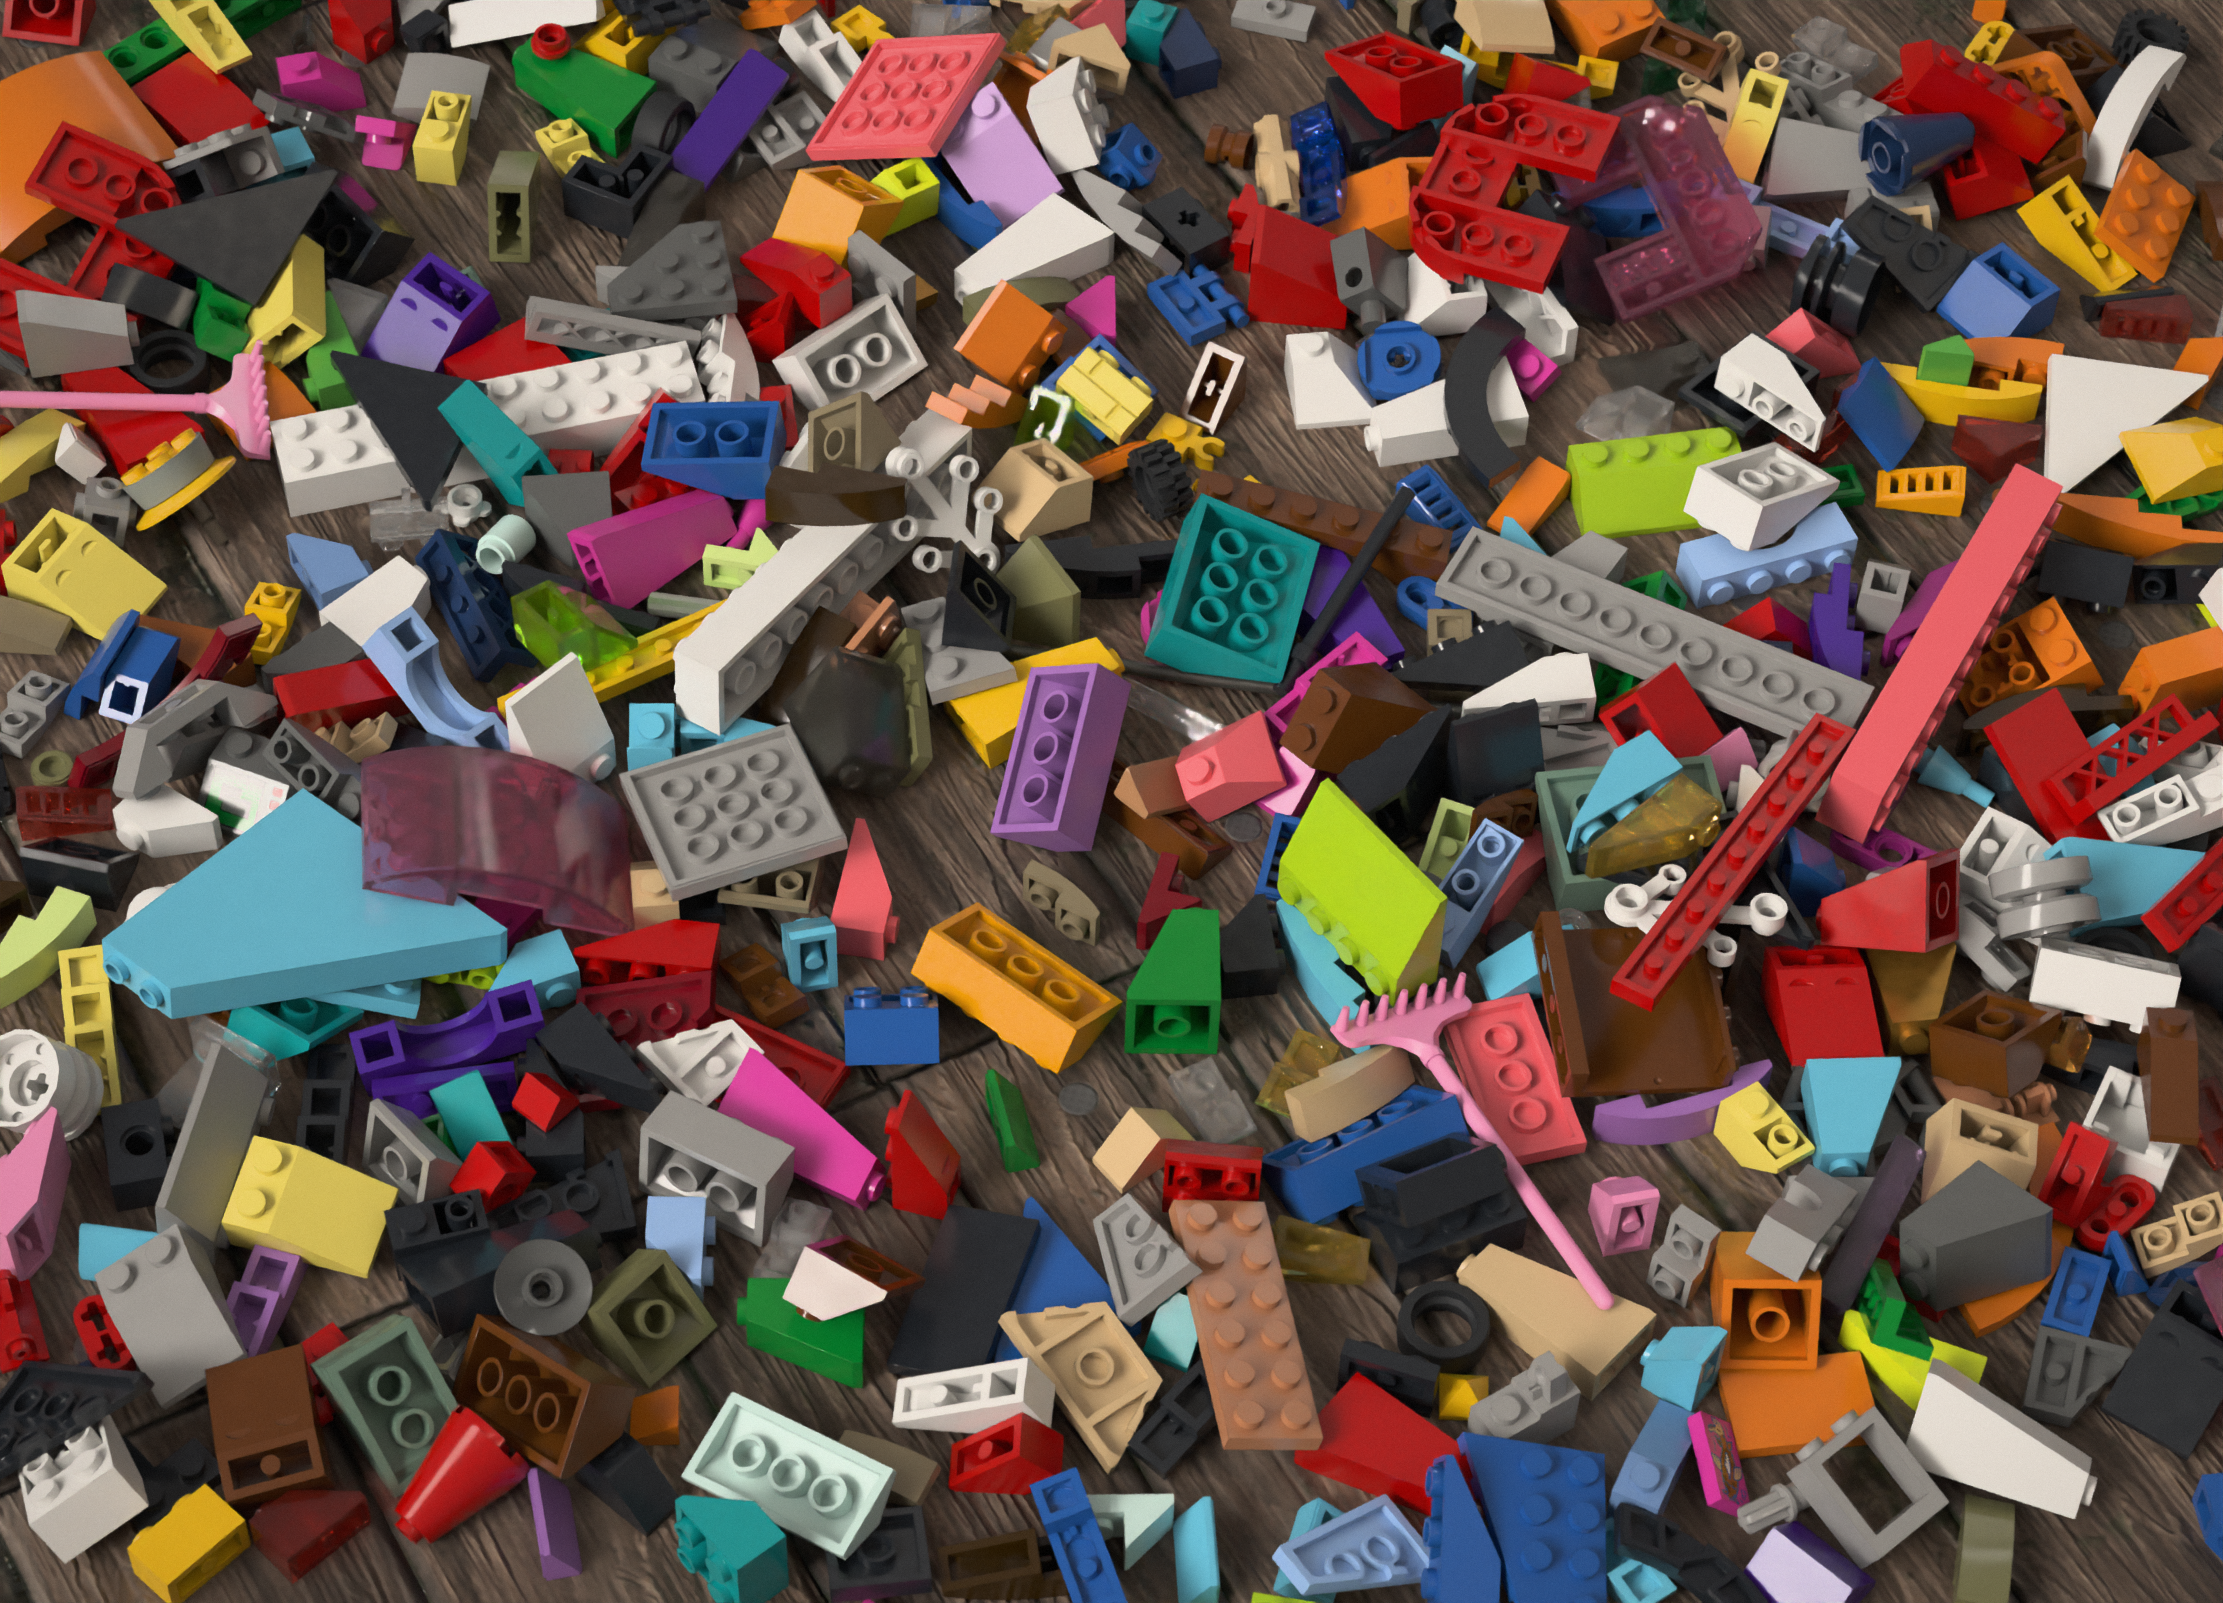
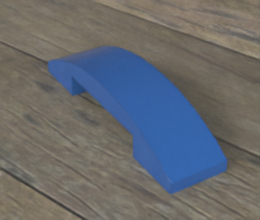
(971, 222)
(1077, 1539)

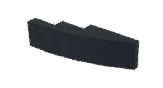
(328, 1102)

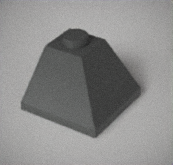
(563, 503)

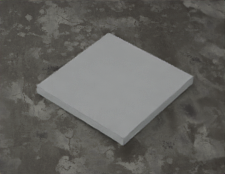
(732, 812)

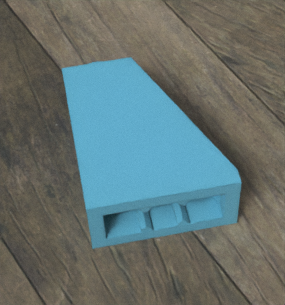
(1846, 1109)

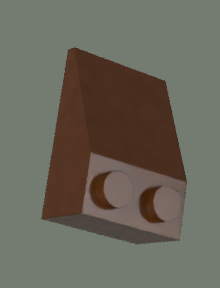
(2079, 51)

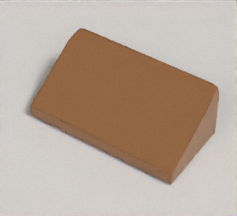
(1152, 788)

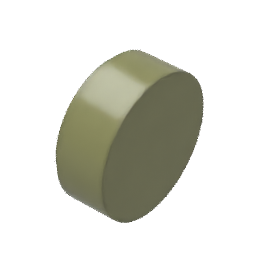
(52, 769)

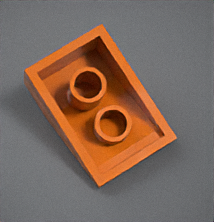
(1605, 27)

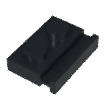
(1405, 1377)

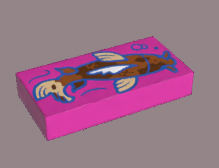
(1718, 1462)

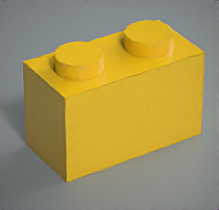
(188, 1545)

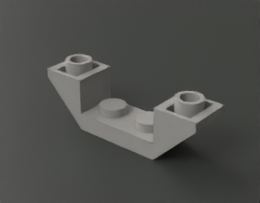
(141, 763)

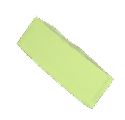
(32, 945)

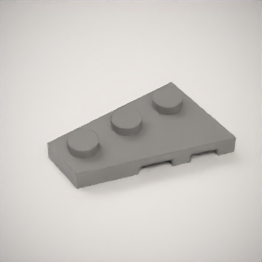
(1140, 1259)

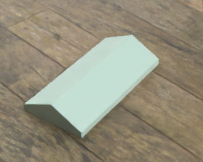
(793, 1475)

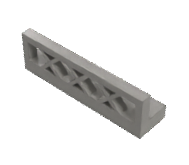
(598, 330)

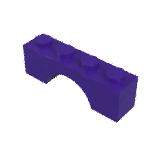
(483, 1034)

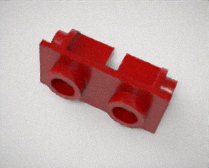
(19, 1324)

